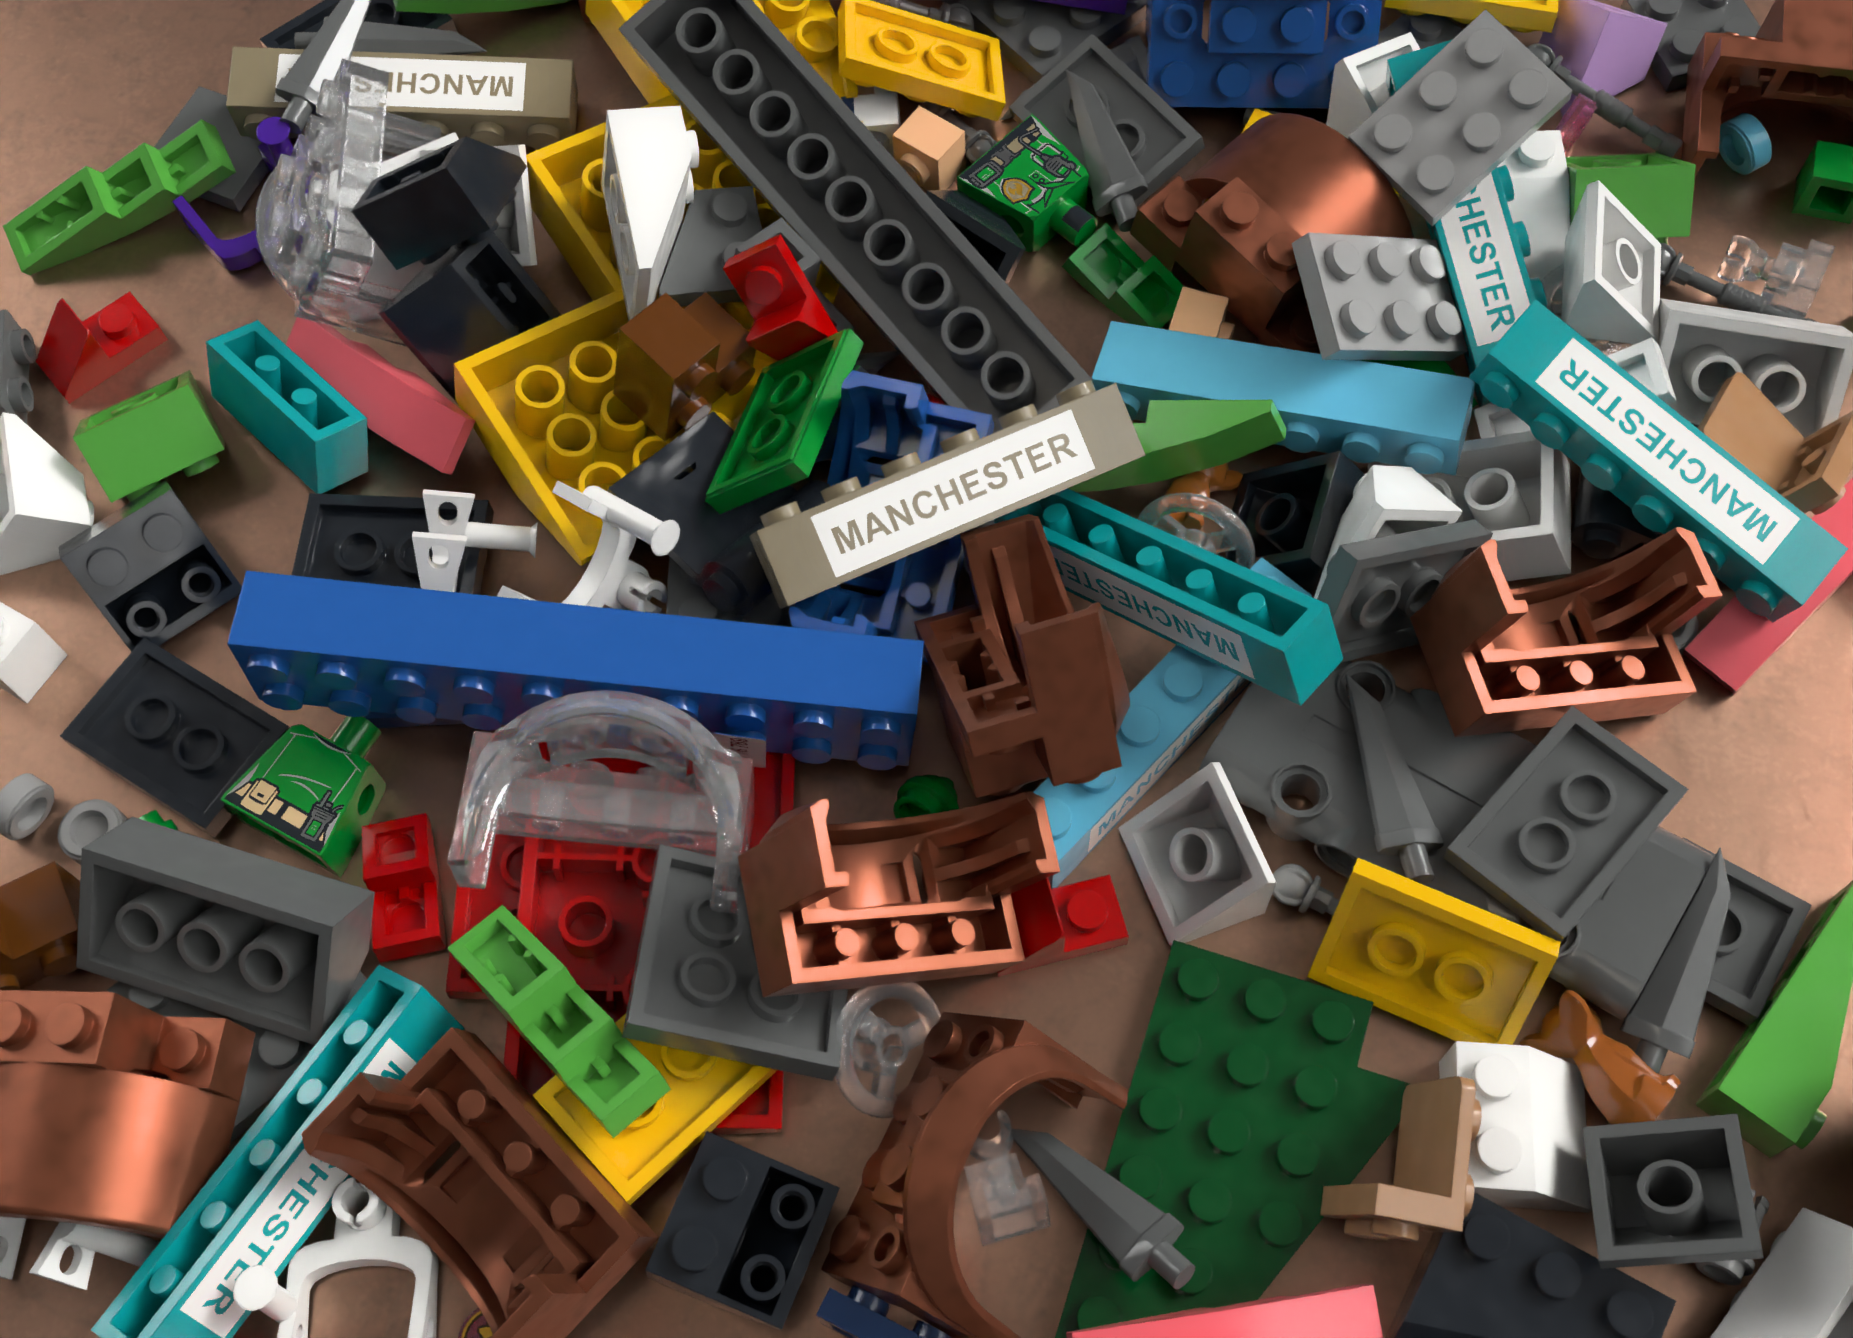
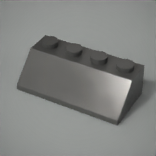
(221, 928)

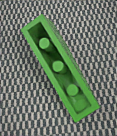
(1791, 1051)

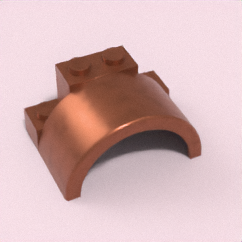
(1264, 194)
(94, 1124)

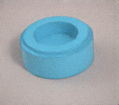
(1744, 144)

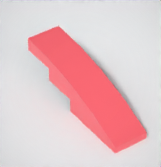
(392, 399)
(1741, 641)
(1321, 1314)

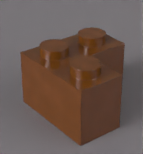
(680, 362)
(38, 926)

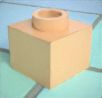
(930, 149)
(1201, 314)

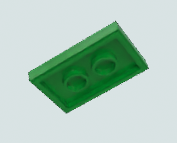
(784, 422)

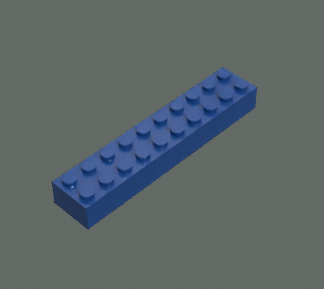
(500, 656)

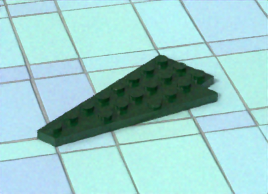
(1234, 1130)

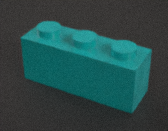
(288, 406)

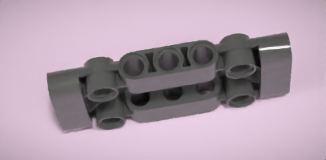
(1313, 751)

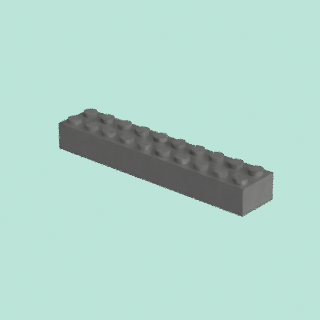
(853, 206)

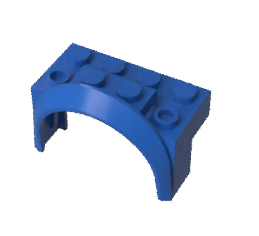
(1254, 50)
(888, 422)

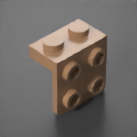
(1801, 469)
(1430, 1172)

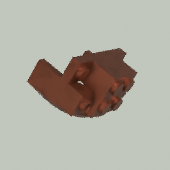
(1795, 56)
(1020, 672)

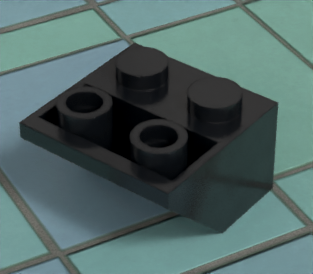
(439, 201)
(465, 306)
(150, 568)
(742, 1232)

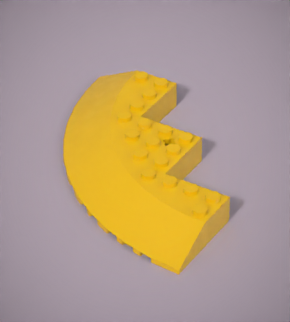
(548, 393)

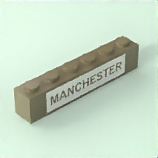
(474, 96)
(944, 495)

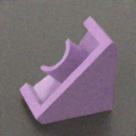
(1603, 44)

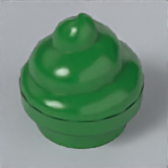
(925, 796)

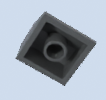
(1671, 1192)

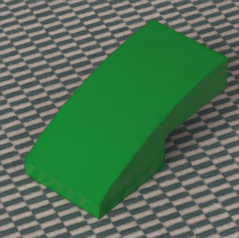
(1122, 281)

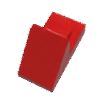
(779, 299)
(88, 352)
(1066, 921)

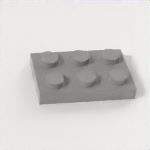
(1460, 117)
(1379, 298)

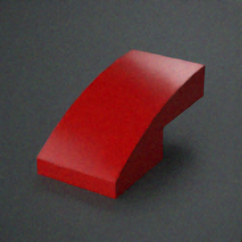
(407, 888)

